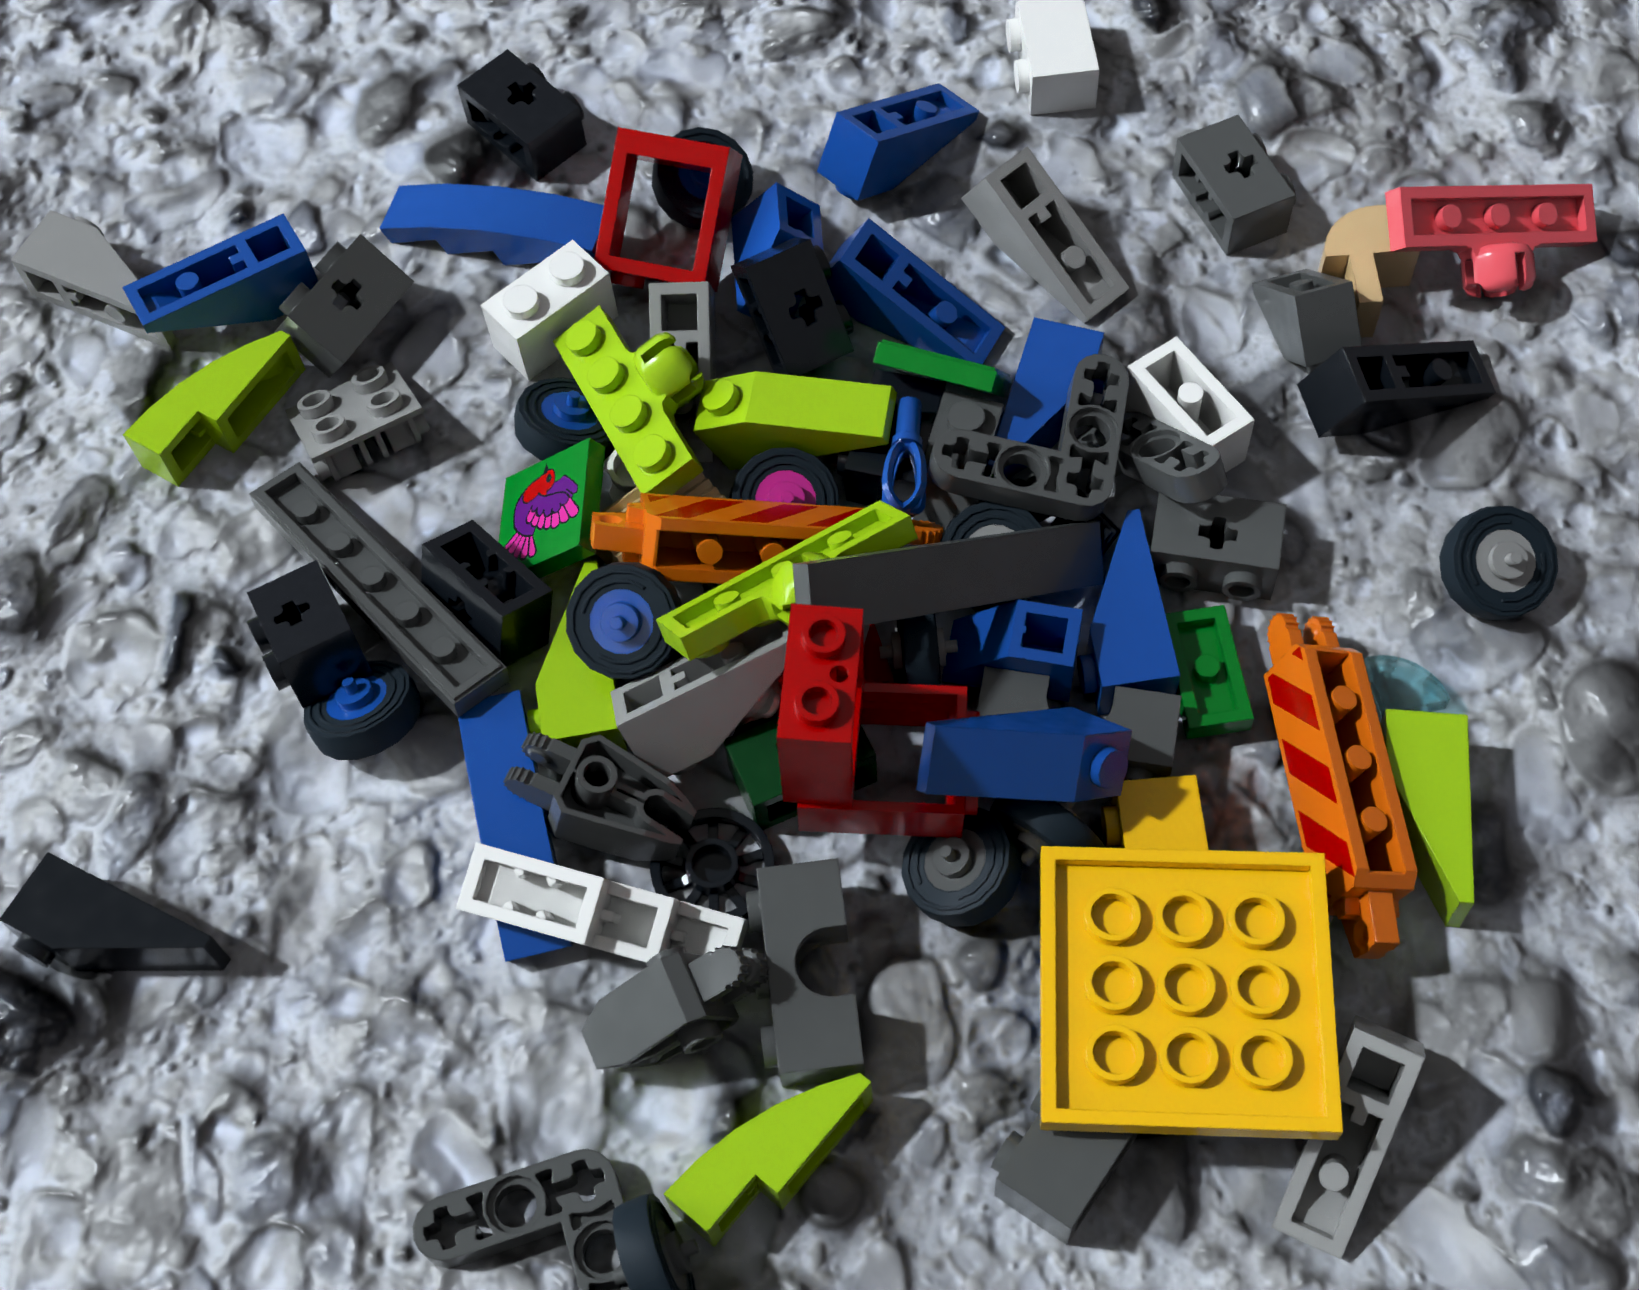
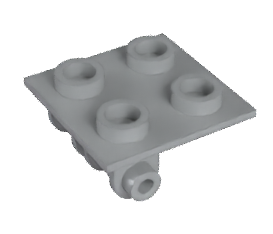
(354, 411)

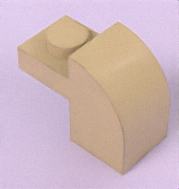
(1360, 252)

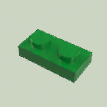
(1210, 673)

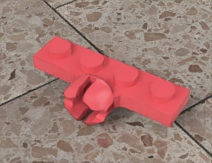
(1491, 228)

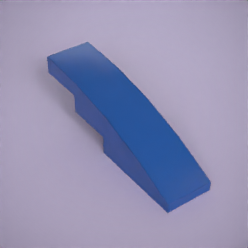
(481, 218)
(491, 746)

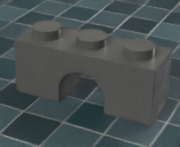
(1147, 713)
(811, 1033)

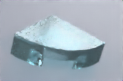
(1404, 685)

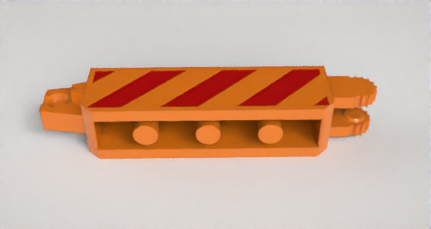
(716, 536)
(1340, 779)

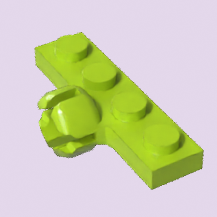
(636, 398)
(767, 590)

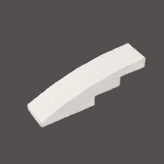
(590, 908)

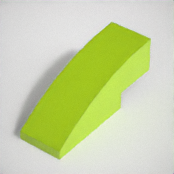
(215, 407)
(768, 1156)

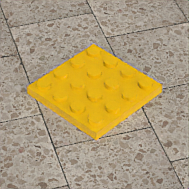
(1187, 993)

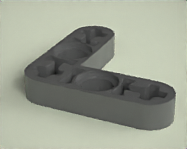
(1155, 457)
(1054, 469)
(578, 1220)

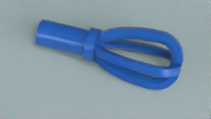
(906, 444)

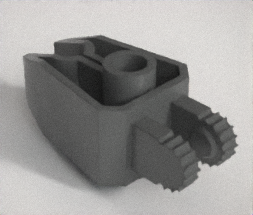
(604, 798)
(672, 1006)

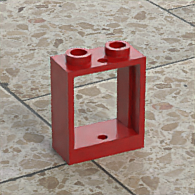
(724, 170)
(821, 704)
(902, 707)

